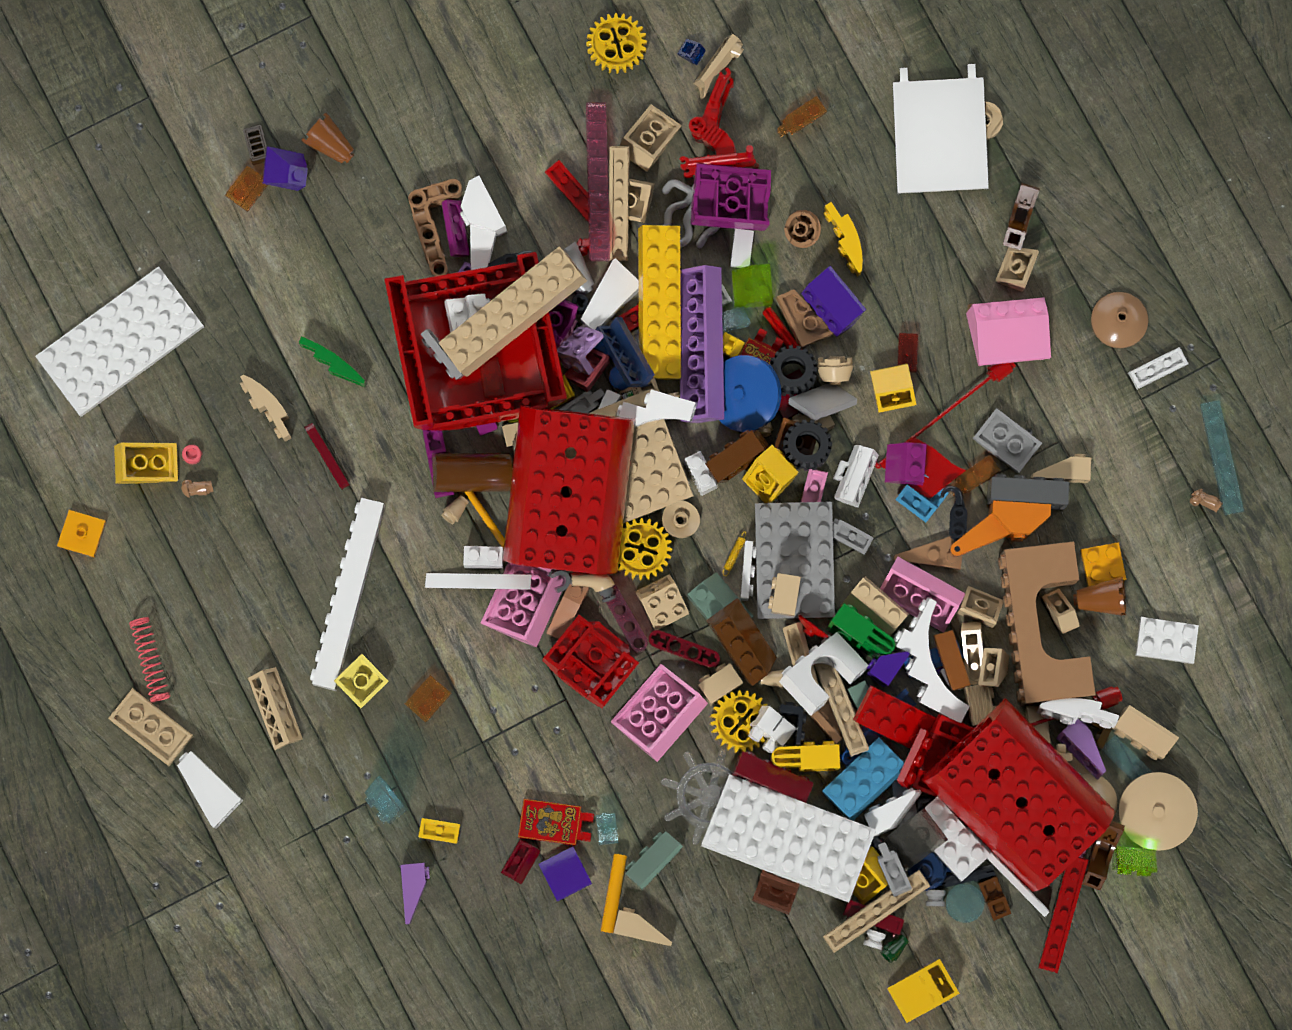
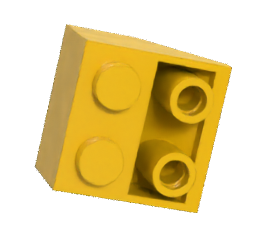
(893, 388)

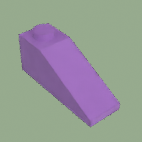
(1083, 747)
(413, 885)

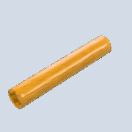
(613, 893)

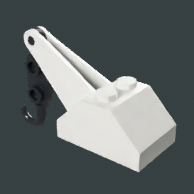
(484, 226)

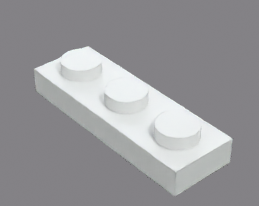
(748, 571)

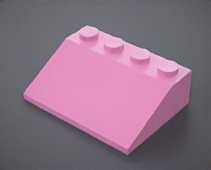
(1010, 331)
(524, 611)
(659, 712)

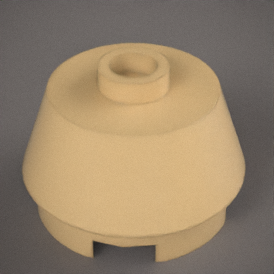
(835, 369)

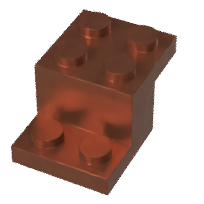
(775, 892)

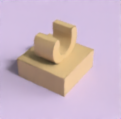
(1061, 748)

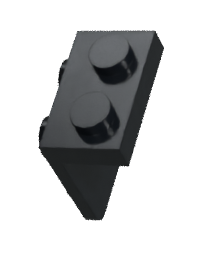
(791, 709)

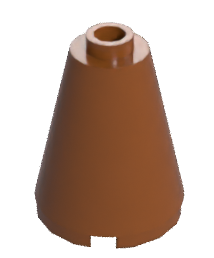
(329, 140)
(1103, 597)

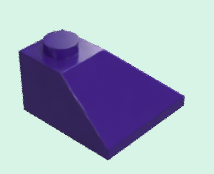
(285, 169)
(886, 667)

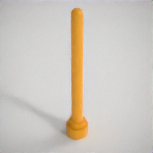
(486, 518)

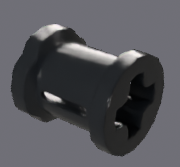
(583, 299)

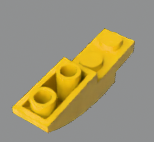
(850, 244)

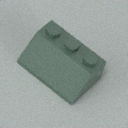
(712, 596)
(653, 859)

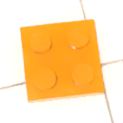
(1102, 563)

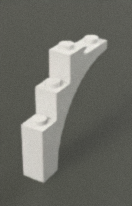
(658, 407)
(916, 642)

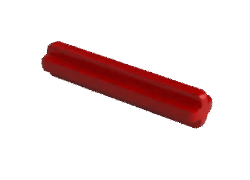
(779, 328)

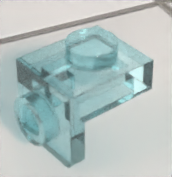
(607, 828)

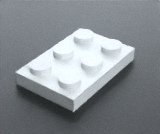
(1167, 640)

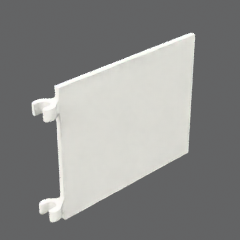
(940, 134)

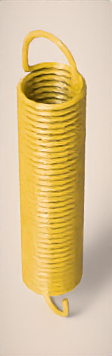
(734, 553)

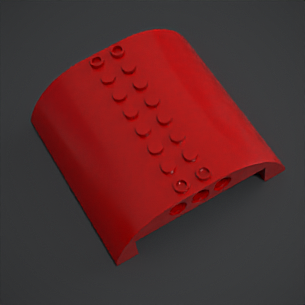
(527, 363)

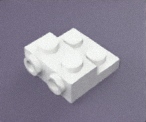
(462, 309)

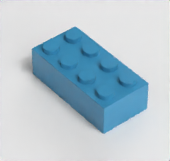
(864, 780)

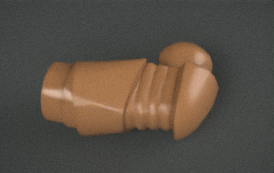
(196, 488)
(1209, 501)

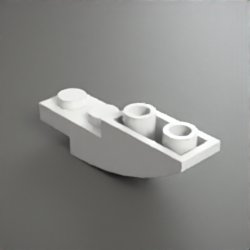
(1073, 708)

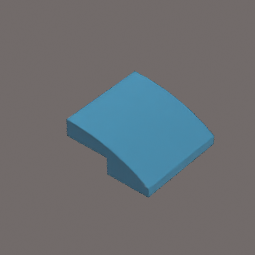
(918, 504)

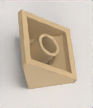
(1017, 268)
(980, 607)

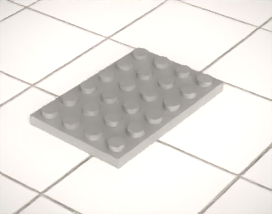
(799, 543)

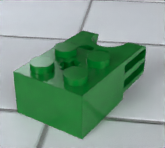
(861, 632)

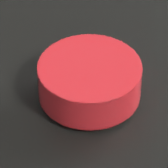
(192, 454)

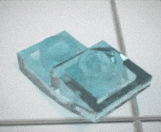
(734, 319)

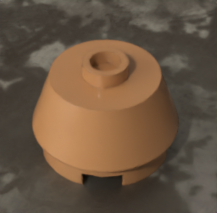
(802, 228)

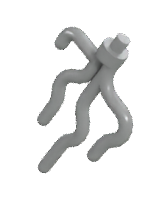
(687, 217)

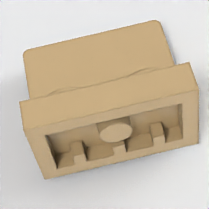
(662, 602)

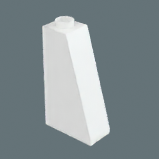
(611, 296)
(209, 790)

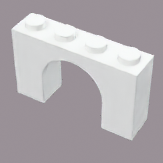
(832, 651)

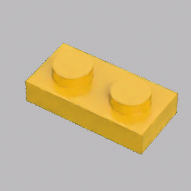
(439, 830)

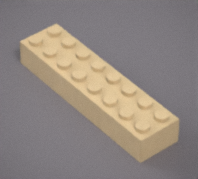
(512, 311)

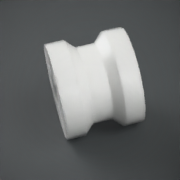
(874, 939)

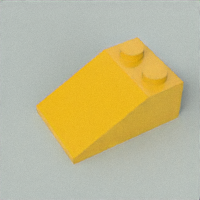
(145, 463)
(770, 474)

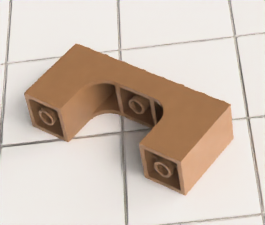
(1038, 674)

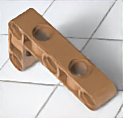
(432, 197)

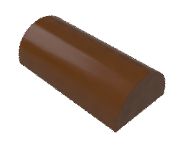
(471, 472)

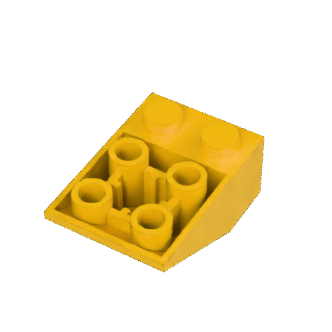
(923, 990)

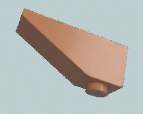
(567, 610)

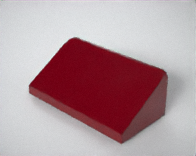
(520, 861)

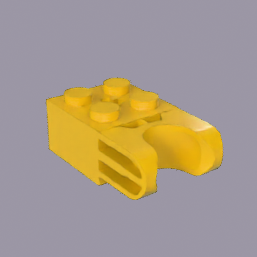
(808, 757)

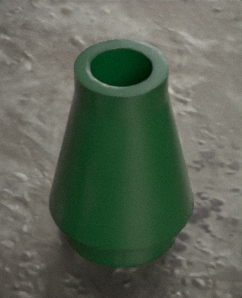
(894, 948)

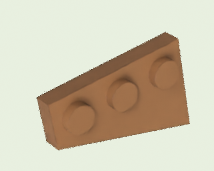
(802, 320)

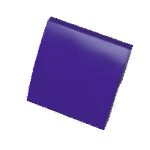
(565, 874)

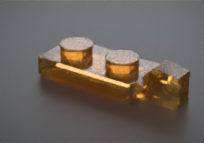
(802, 117)
(976, 475)

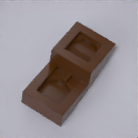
(994, 897)

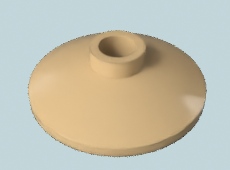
(684, 511)

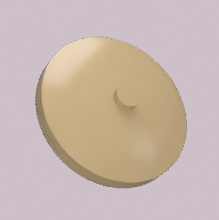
(1158, 811)

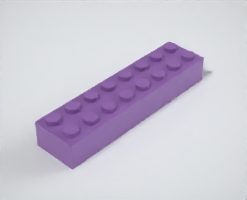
(702, 342)

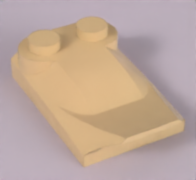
(729, 50)

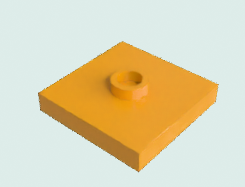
(81, 533)

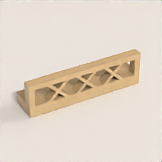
(277, 706)

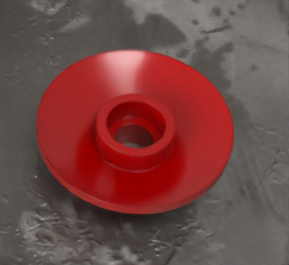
(811, 629)

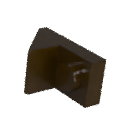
(1101, 737)

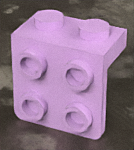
(576, 347)

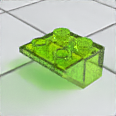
(1134, 860)

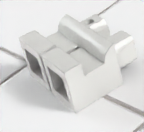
(772, 727)

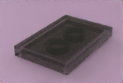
(915, 839)

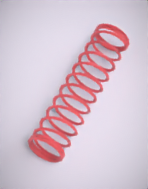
(156, 697)

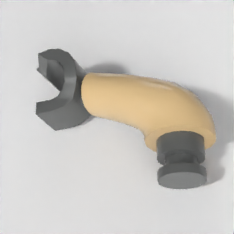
(599, 582)

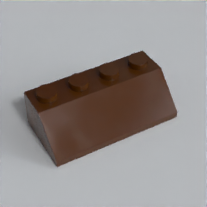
(743, 641)

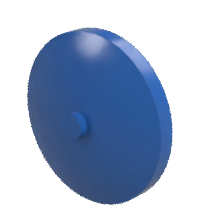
(750, 393)

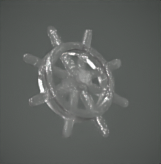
(708, 795)

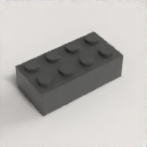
(1029, 490)

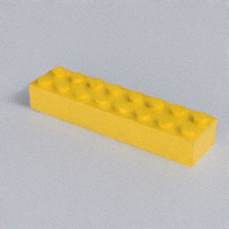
(660, 299)

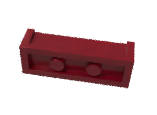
(890, 923)

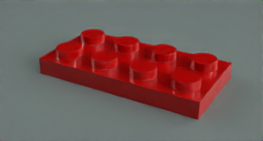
(892, 717)

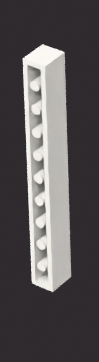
(348, 594)

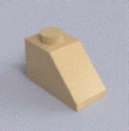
(1061, 611)
(993, 667)

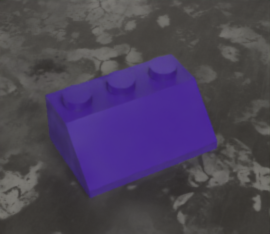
(833, 301)

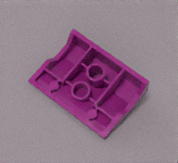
(731, 197)

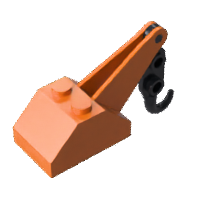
(1004, 520)

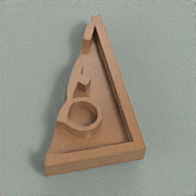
(933, 554)

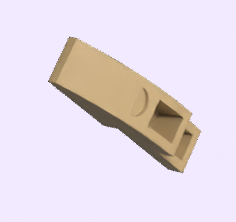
(264, 401)

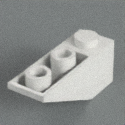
(891, 814)

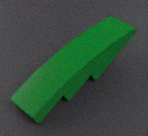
(338, 366)

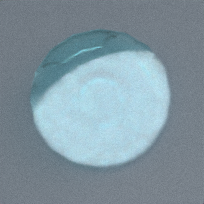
(964, 903)

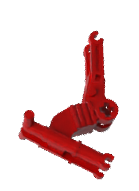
(714, 137)

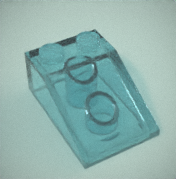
(385, 800)

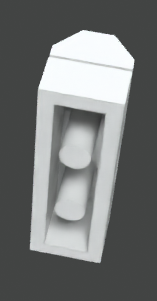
(857, 475)

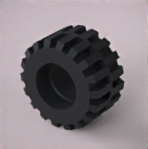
(799, 357)
(807, 429)

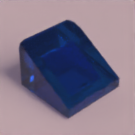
(691, 51)

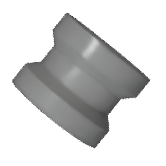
(935, 898)

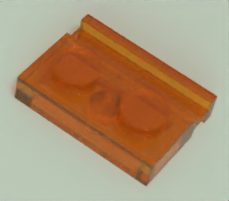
(246, 189)
(428, 698)

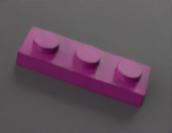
(455, 228)

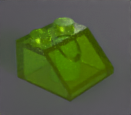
(752, 286)

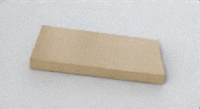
(150, 727)

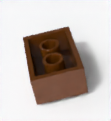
(737, 456)

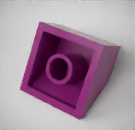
(905, 463)

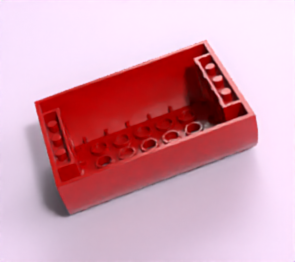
(597, 483)
(1029, 770)

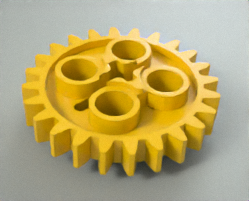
(600, 47)
(646, 531)
(728, 710)

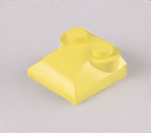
(361, 680)

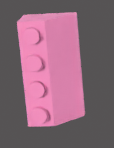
(911, 585)

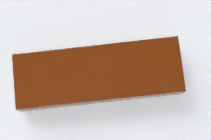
(952, 660)

